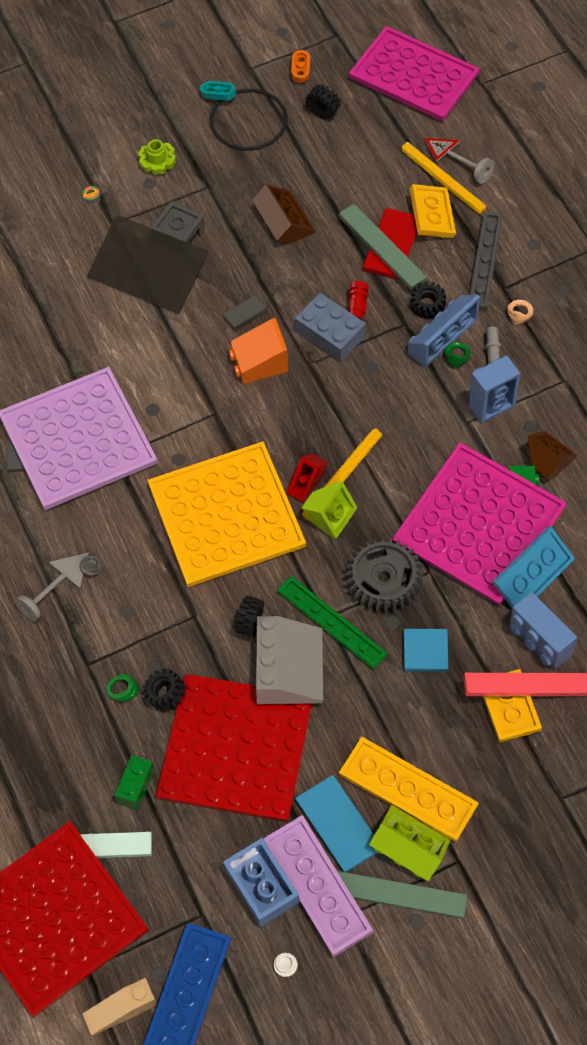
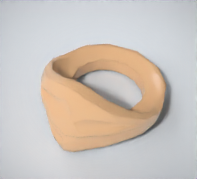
(518, 317)

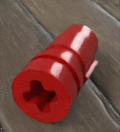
(358, 295)

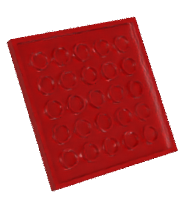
(233, 751)
(60, 919)

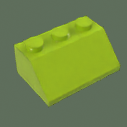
(410, 843)

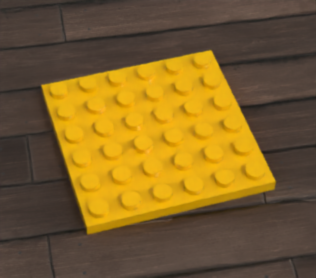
(226, 514)

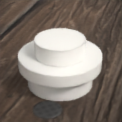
(285, 964)

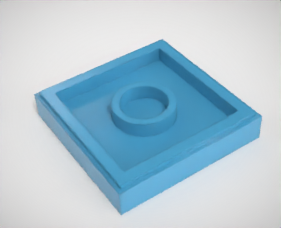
(425, 650)

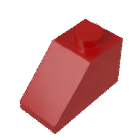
(307, 476)

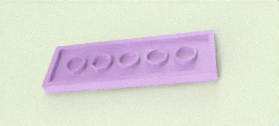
(319, 886)

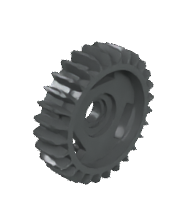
(391, 592)

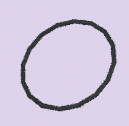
(251, 147)

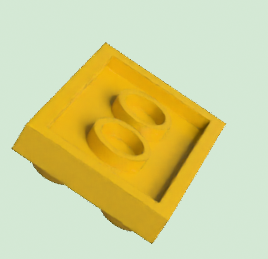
(432, 211)
(512, 715)

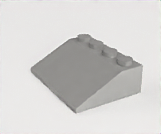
(288, 661)

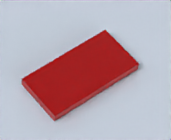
(402, 231)

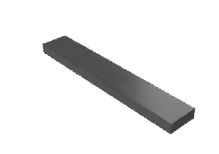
(486, 257)

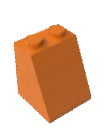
(259, 353)

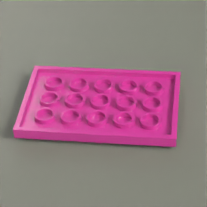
(414, 73)

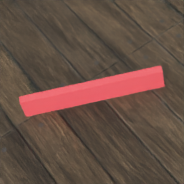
(525, 684)

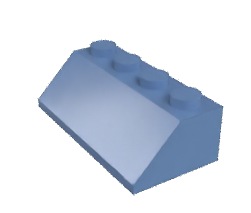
(444, 329)

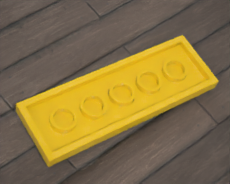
(408, 789)

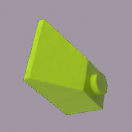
(330, 508)

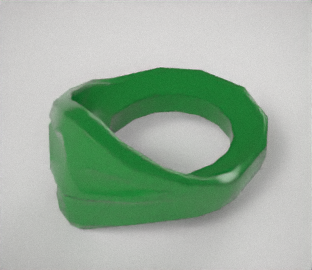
(454, 360)
(131, 692)

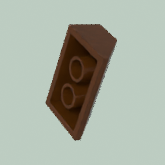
(282, 214)

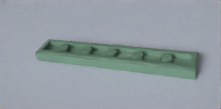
(382, 247)
(405, 895)

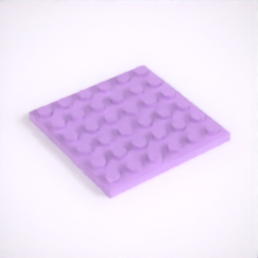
(77, 438)

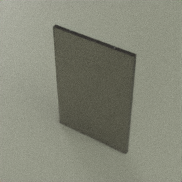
(147, 264)

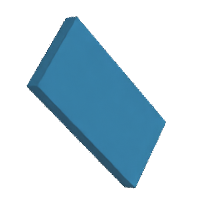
(534, 567)
(337, 823)

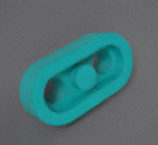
(218, 90)

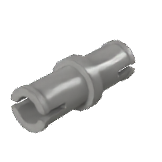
(493, 346)

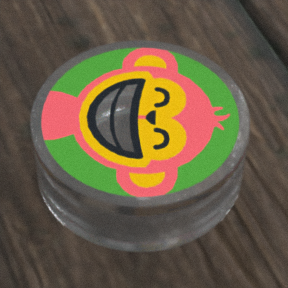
(91, 195)

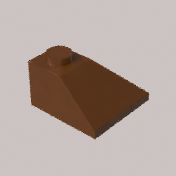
(549, 454)

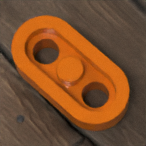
(300, 66)

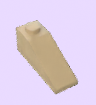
(120, 1007)

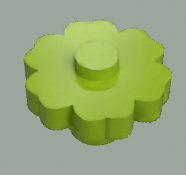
(157, 157)

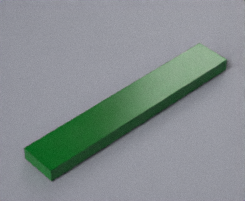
(332, 623)

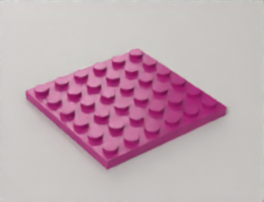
(477, 520)

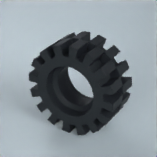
(323, 101)
(428, 291)
(247, 616)
(157, 682)

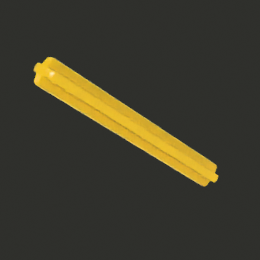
(443, 178)
(355, 458)

